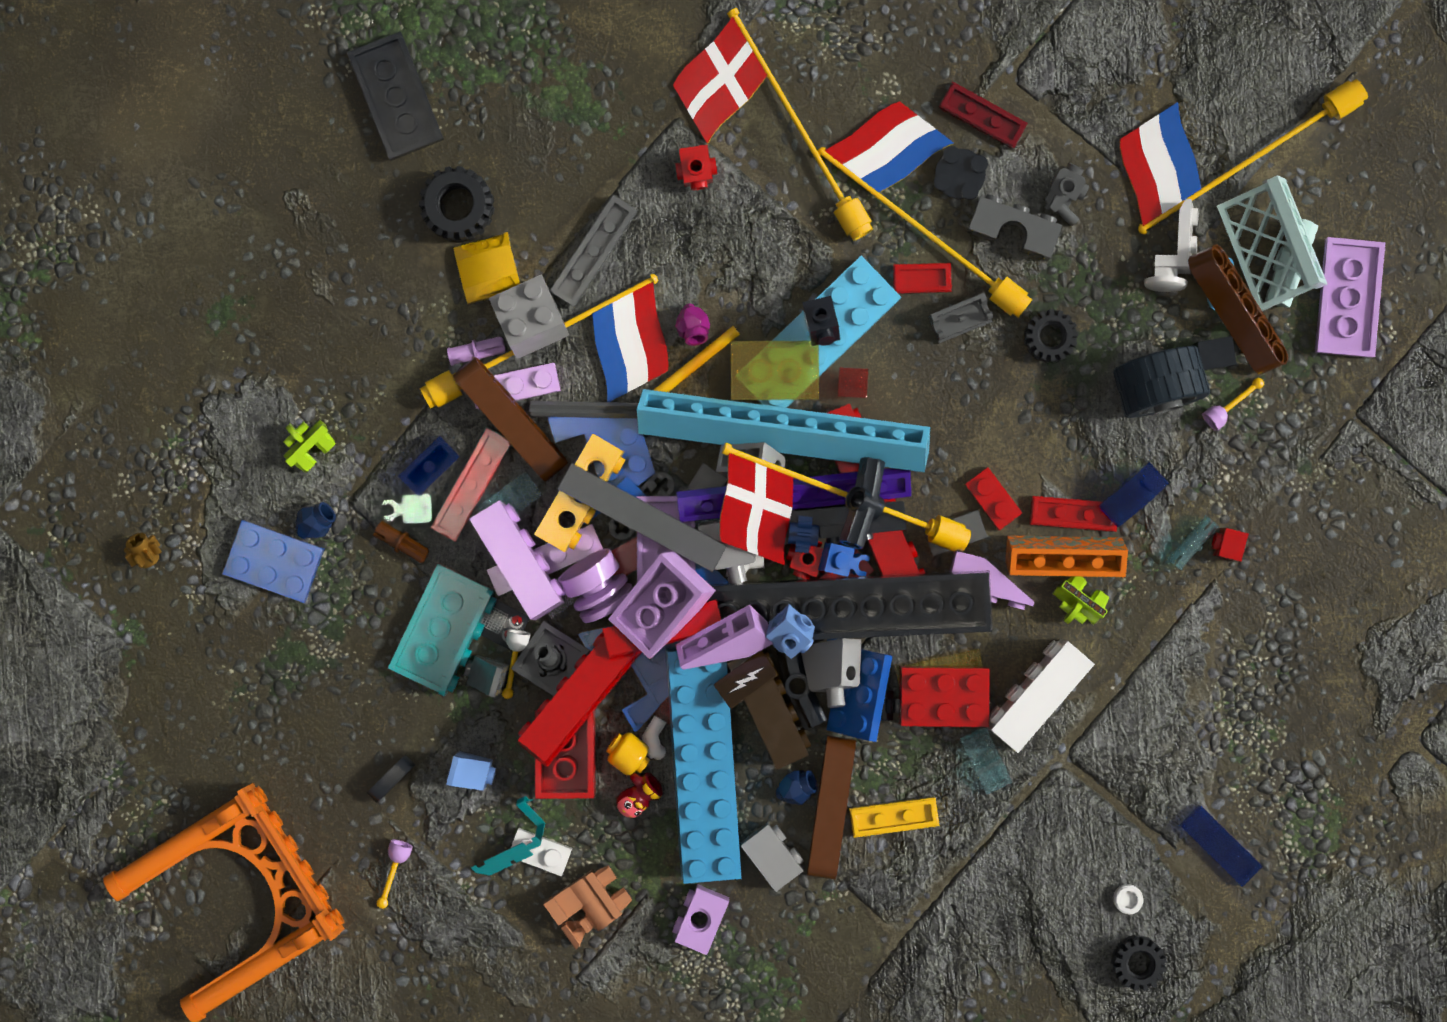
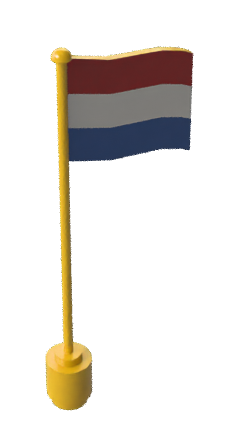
(890, 150)
(1165, 168)
(625, 338)

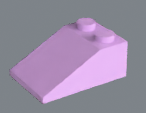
(661, 603)

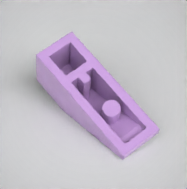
(725, 640)

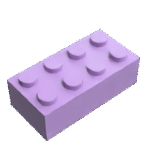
(517, 560)

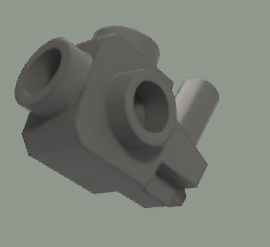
(1066, 186)

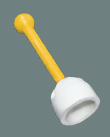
(517, 641)

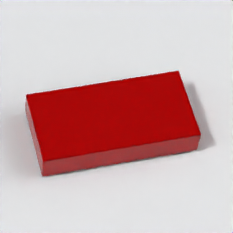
(922, 278)

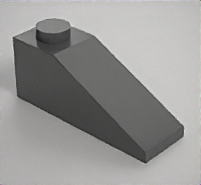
(486, 675)

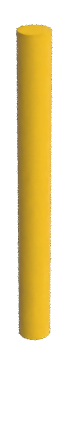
(698, 360)

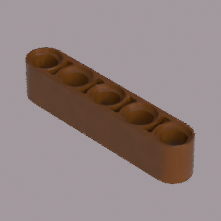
(1238, 309)
(510, 419)
(831, 807)

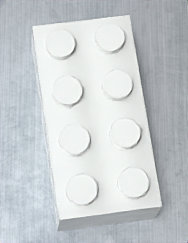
(1039, 694)

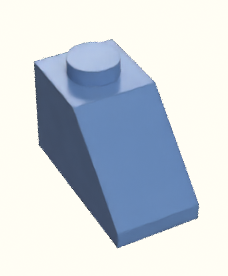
(470, 771)

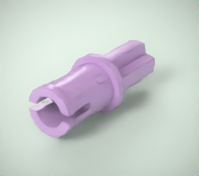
(476, 349)

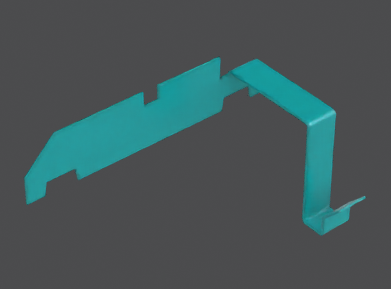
(519, 851)

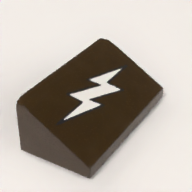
(745, 679)

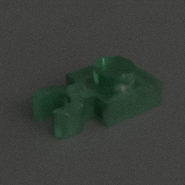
(413, 509)

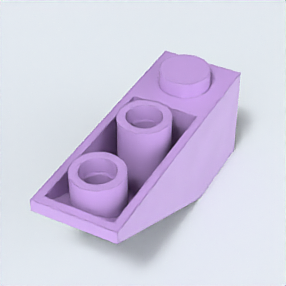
(1000, 585)

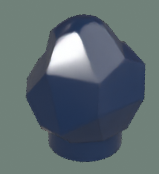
(314, 520)
(797, 787)

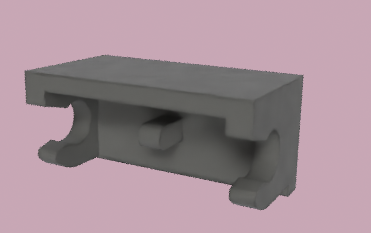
(961, 318)

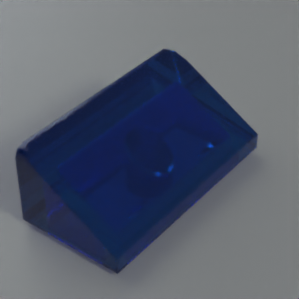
(429, 466)

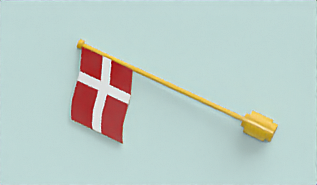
(725, 80)
(761, 503)

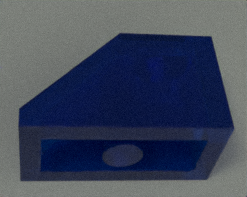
(1133, 494)

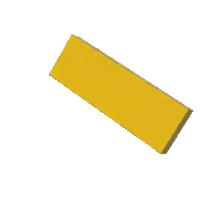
(894, 817)

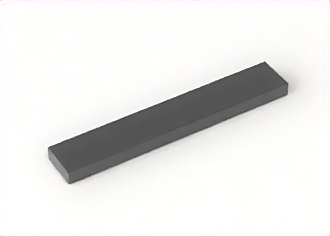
(642, 517)

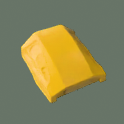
(486, 267)

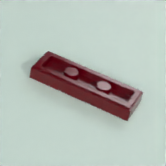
(982, 115)

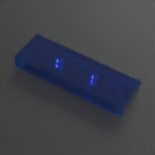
(1221, 845)

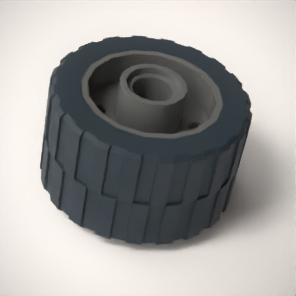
(1161, 381)

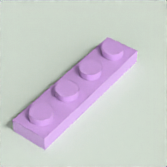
(555, 557)

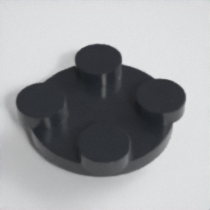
(960, 173)

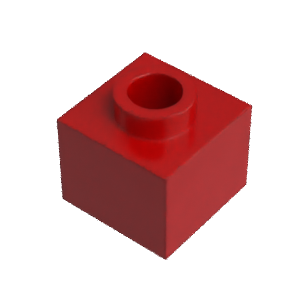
(1229, 544)

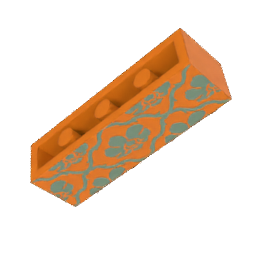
(1066, 556)

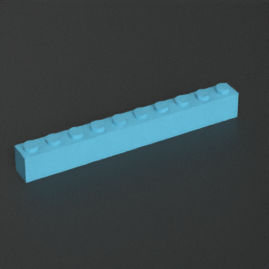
(783, 429)

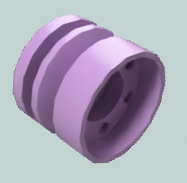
(594, 582)

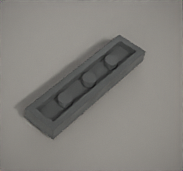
(593, 251)

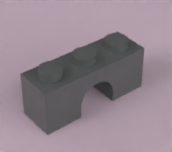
(1039, 232)

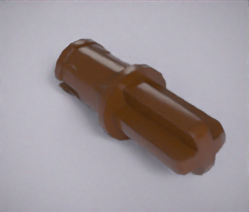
(401, 541)

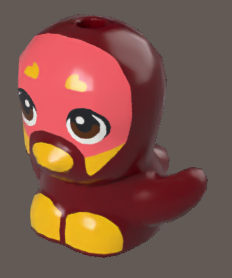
(637, 798)

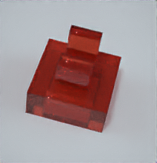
(852, 382)

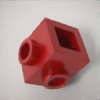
(694, 157)
(800, 568)

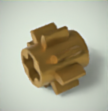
(142, 550)

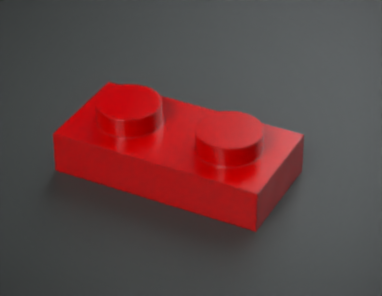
(993, 498)

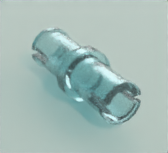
(1193, 542)

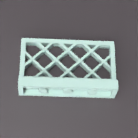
(1295, 234)

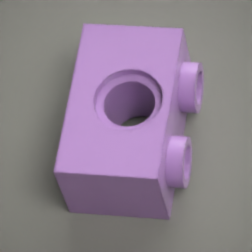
(700, 936)

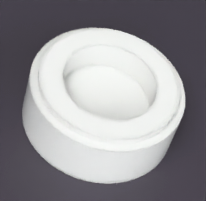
(1128, 899)

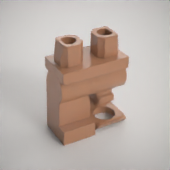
(592, 897)

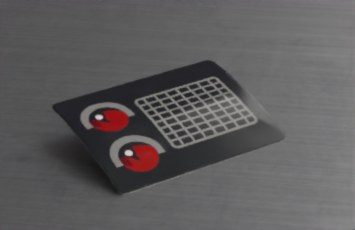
(500, 621)

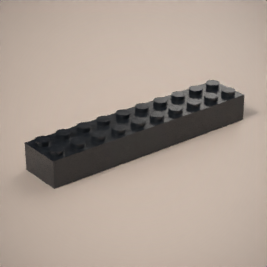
(872, 603)

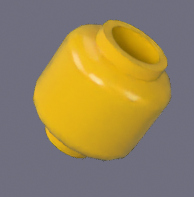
(628, 753)

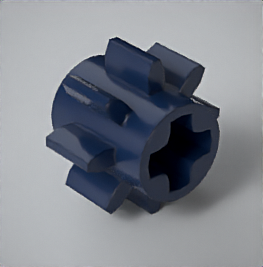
(803, 534)

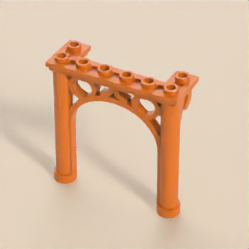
(273, 954)

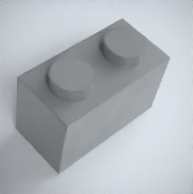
(772, 856)

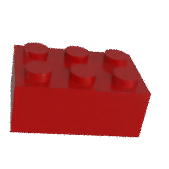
(944, 696)
(572, 770)

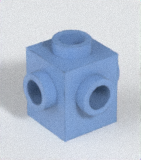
(790, 632)

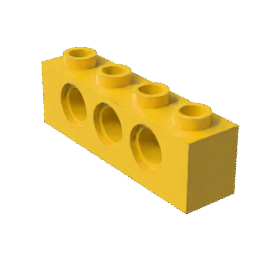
(550, 527)

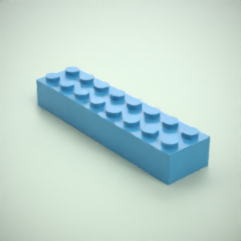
(703, 773)

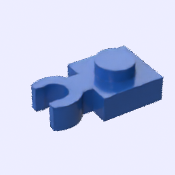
(841, 560)

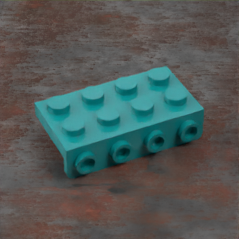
(443, 630)

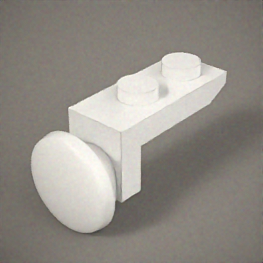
(1169, 266)

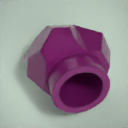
(693, 325)

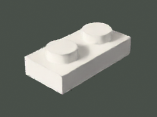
(549, 856)

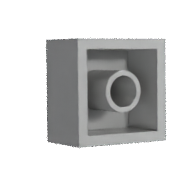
(529, 316)

